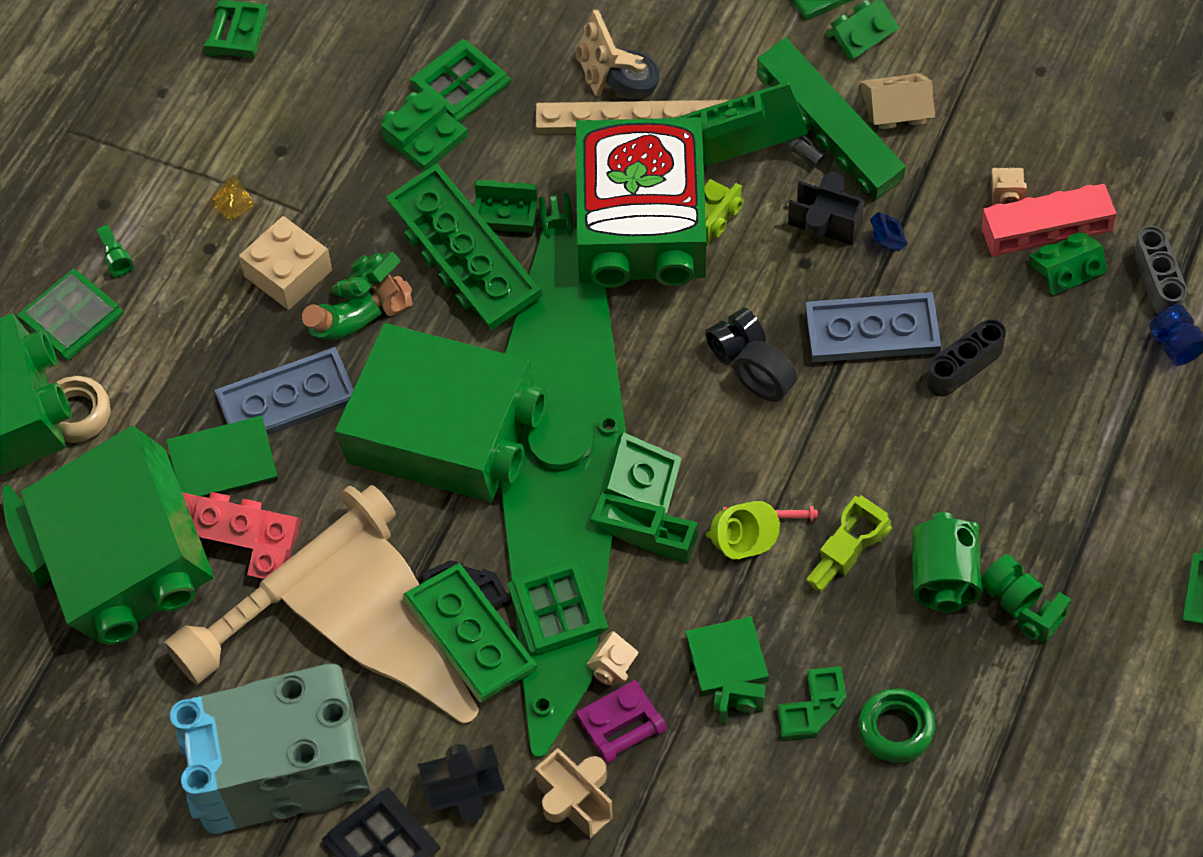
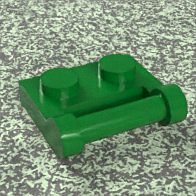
(244, 30)

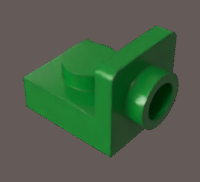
(1047, 621)
(741, 695)

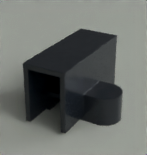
(827, 210)
(461, 780)

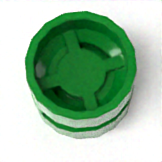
(1006, 581)

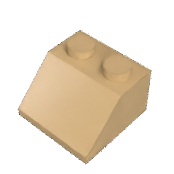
(898, 100)

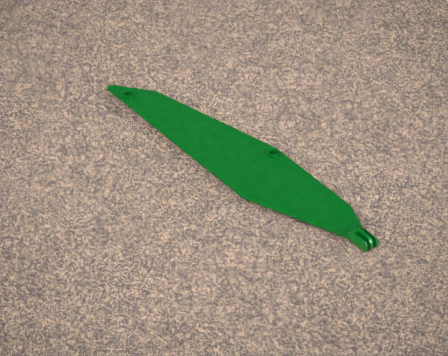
(549, 509)

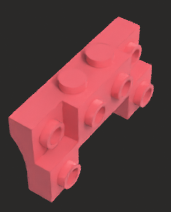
(248, 526)

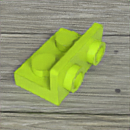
(719, 207)

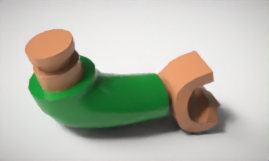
(347, 317)

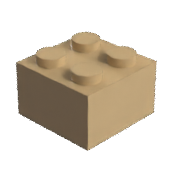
(285, 262)

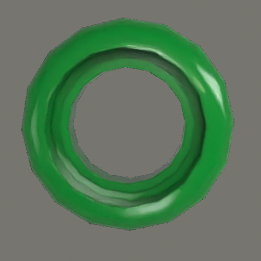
(896, 751)

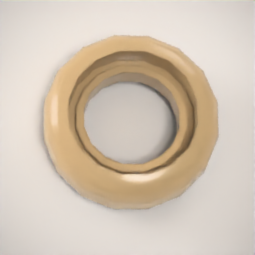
(99, 414)

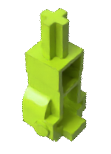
(842, 549)

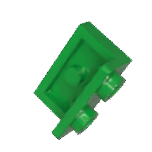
(864, 28)
(507, 205)
(1070, 262)

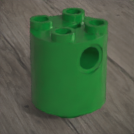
(946, 563)

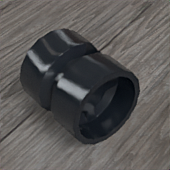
(731, 337)

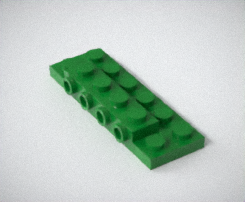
(462, 248)

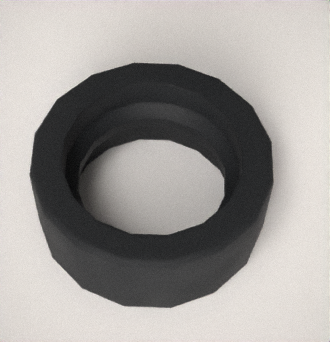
(765, 371)

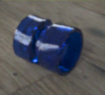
(1178, 334)

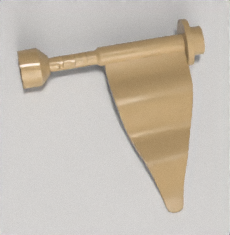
(352, 593)

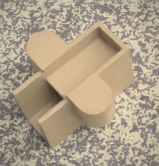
(574, 791)

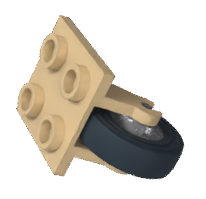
(604, 66)

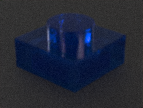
(888, 231)

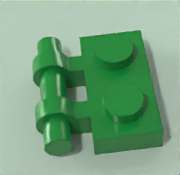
(365, 273)

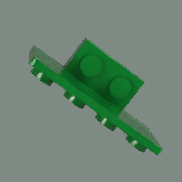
(749, 123)

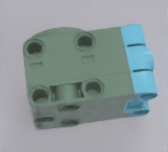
(271, 749)

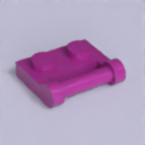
(616, 713)

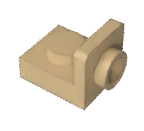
(1007, 185)
(612, 659)

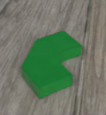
(809, 718)

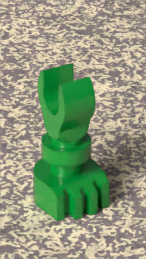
(116, 258)

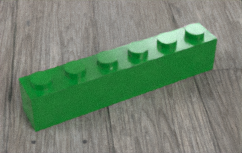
(833, 120)

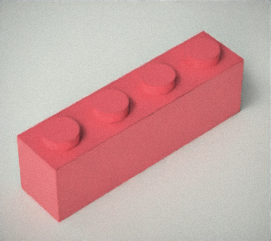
(1047, 219)

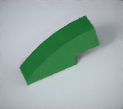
(646, 526)
(24, 536)

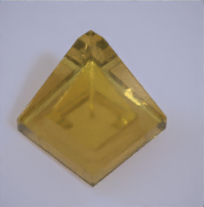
(232, 199)

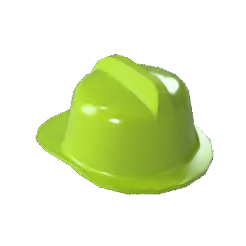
(745, 529)

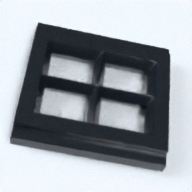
(381, 830)

